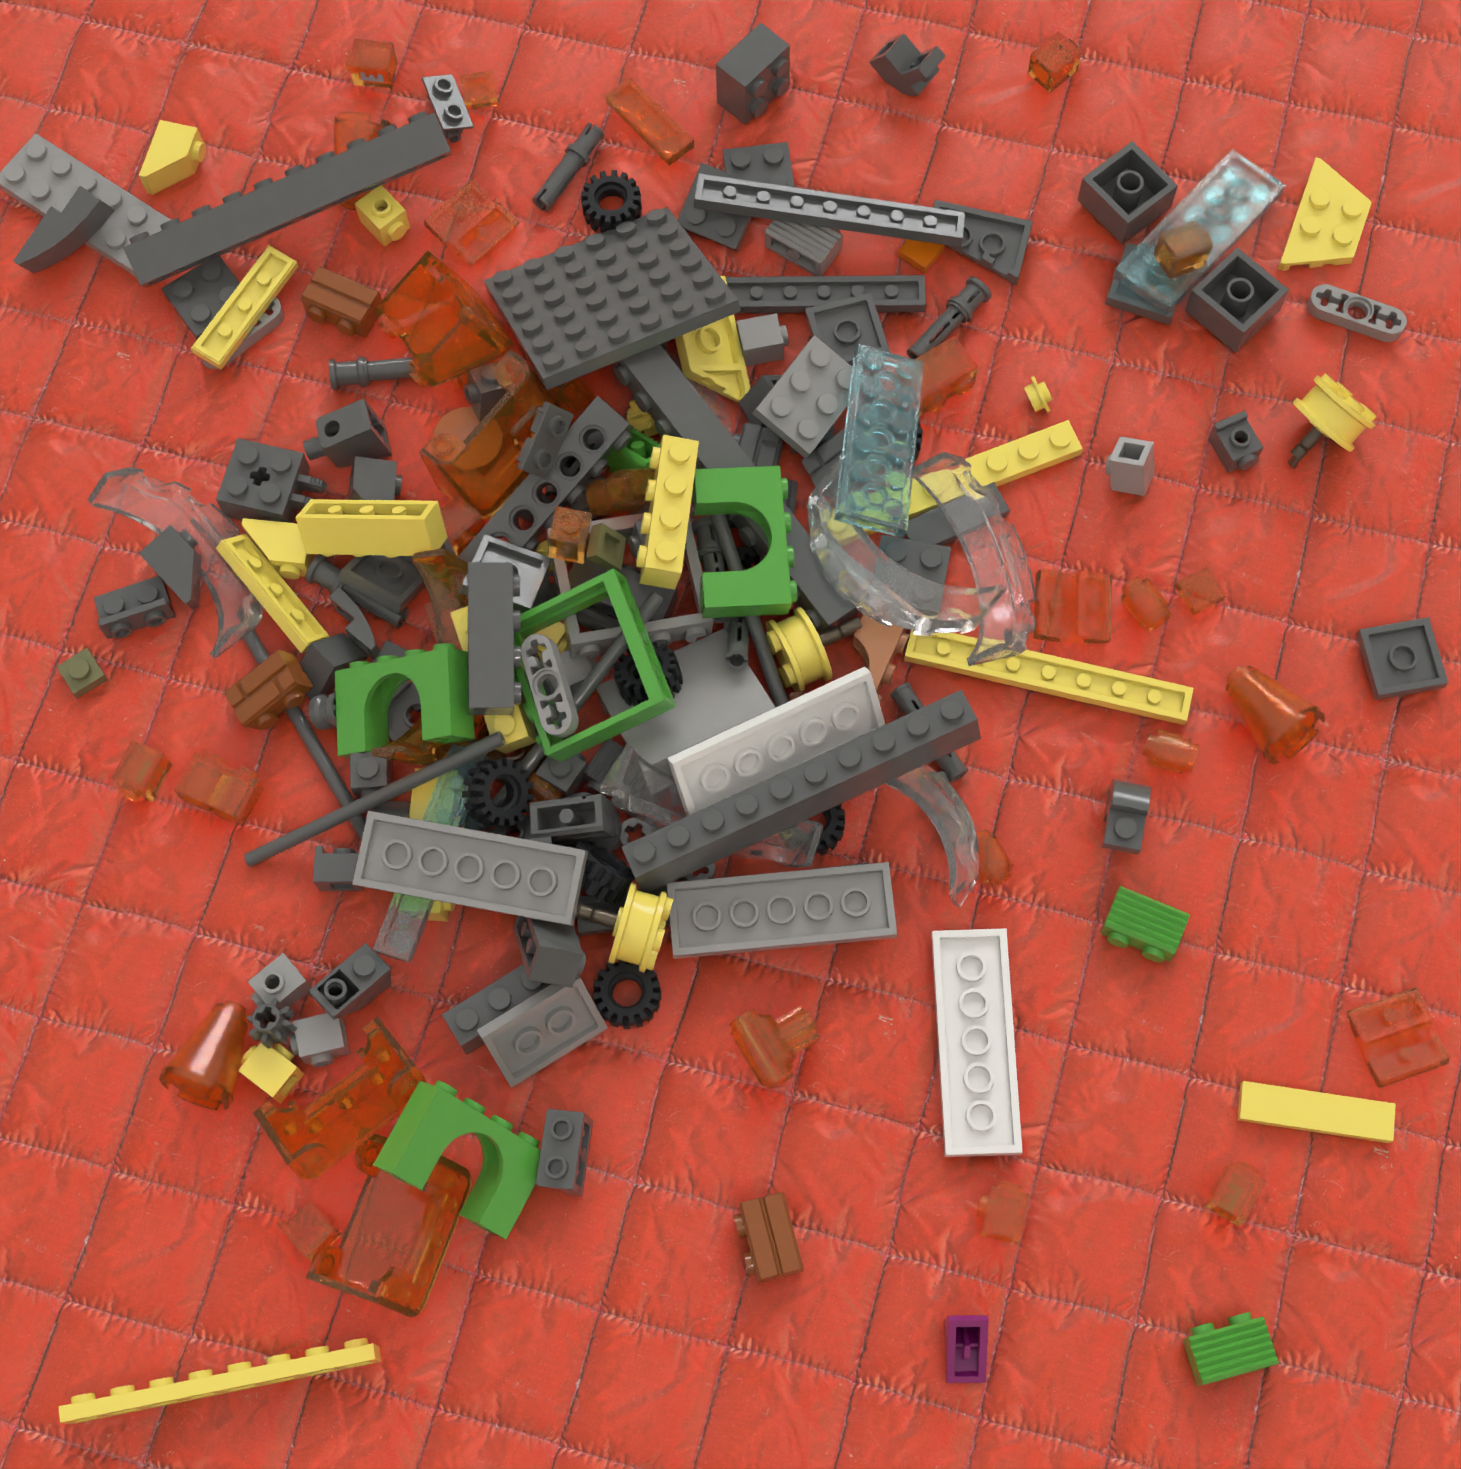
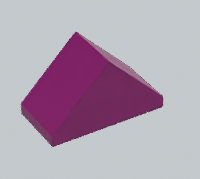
(966, 1348)

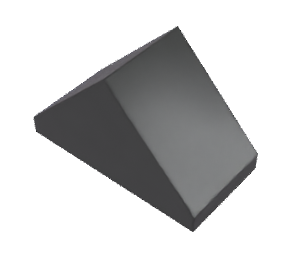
(325, 658)

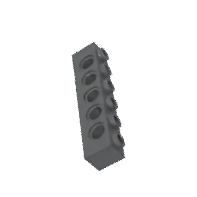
(527, 497)

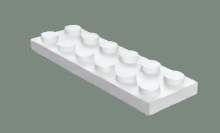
(776, 740)
(976, 1043)

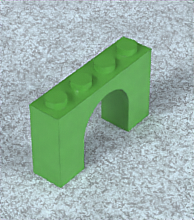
(758, 496)
(367, 689)
(436, 1119)

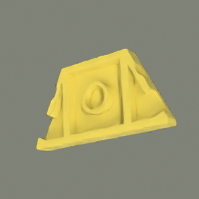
(1326, 221)
(715, 358)

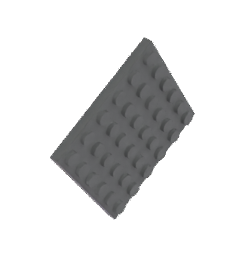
(610, 297)

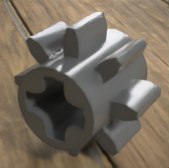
(271, 1023)

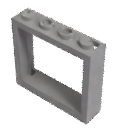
(660, 631)

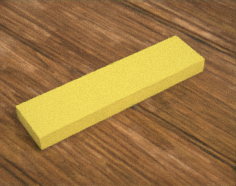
(244, 307)
(271, 591)
(1316, 1112)

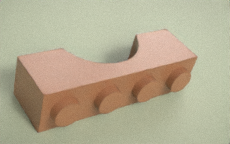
(878, 647)

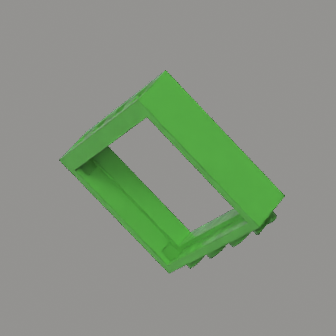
(616, 587)

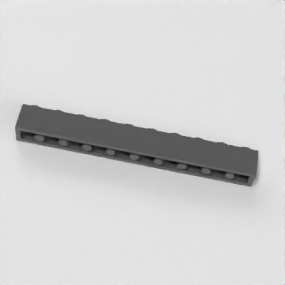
(288, 199)
(682, 413)
(802, 792)

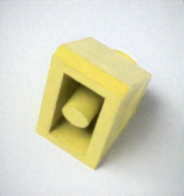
(171, 156)
(280, 545)

